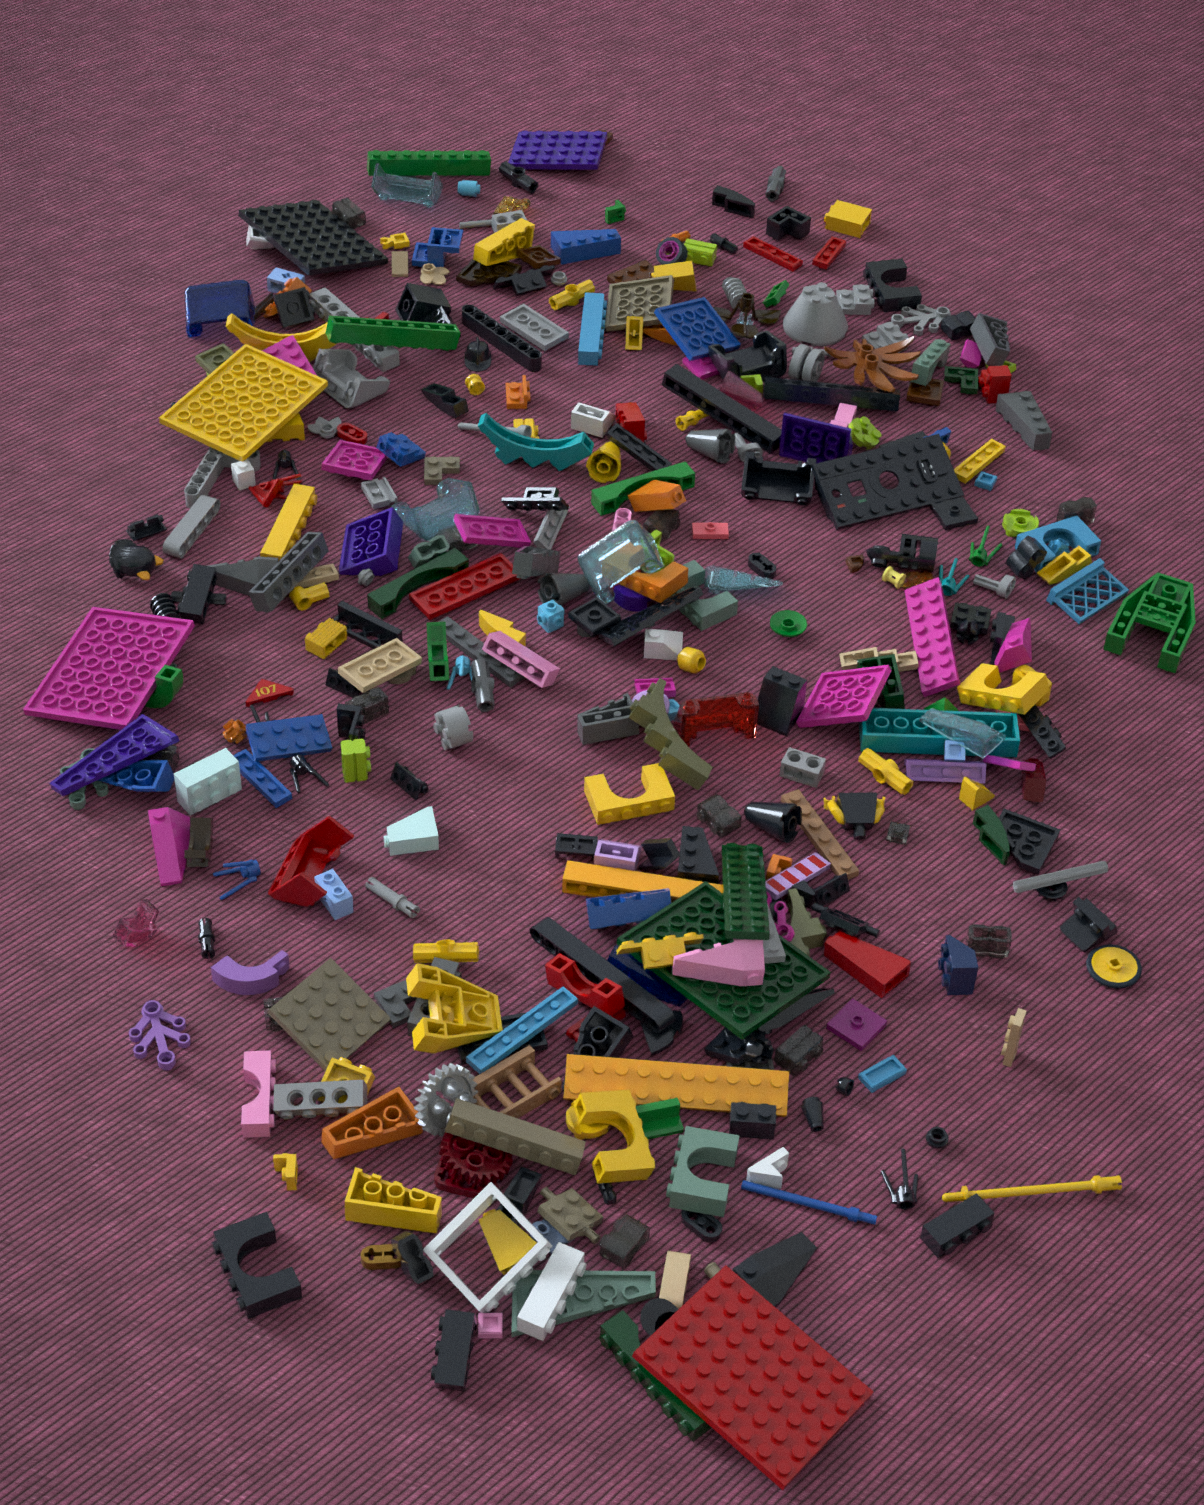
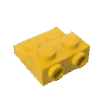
(342, 1071)

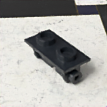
(141, 530)
(340, 684)
(407, 781)
(832, 889)

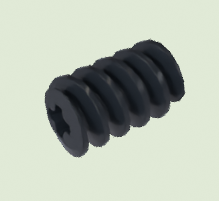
(163, 606)

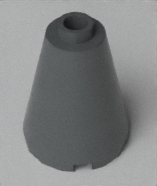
(714, 443)
(561, 587)

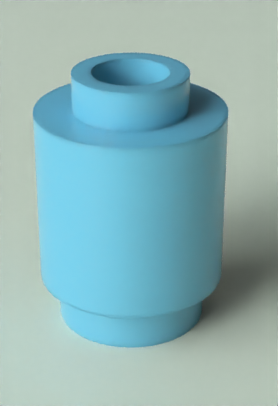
(468, 188)

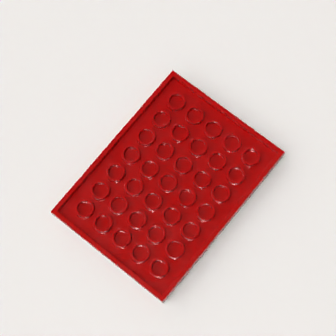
(753, 1376)

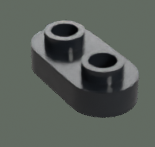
(702, 1225)

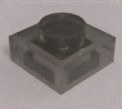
(898, 833)

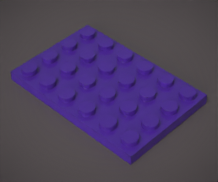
(558, 150)

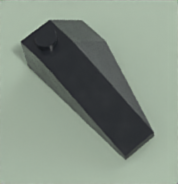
(601, 1036)

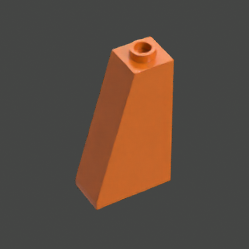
(657, 496)

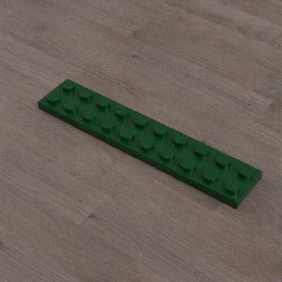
(744, 892)

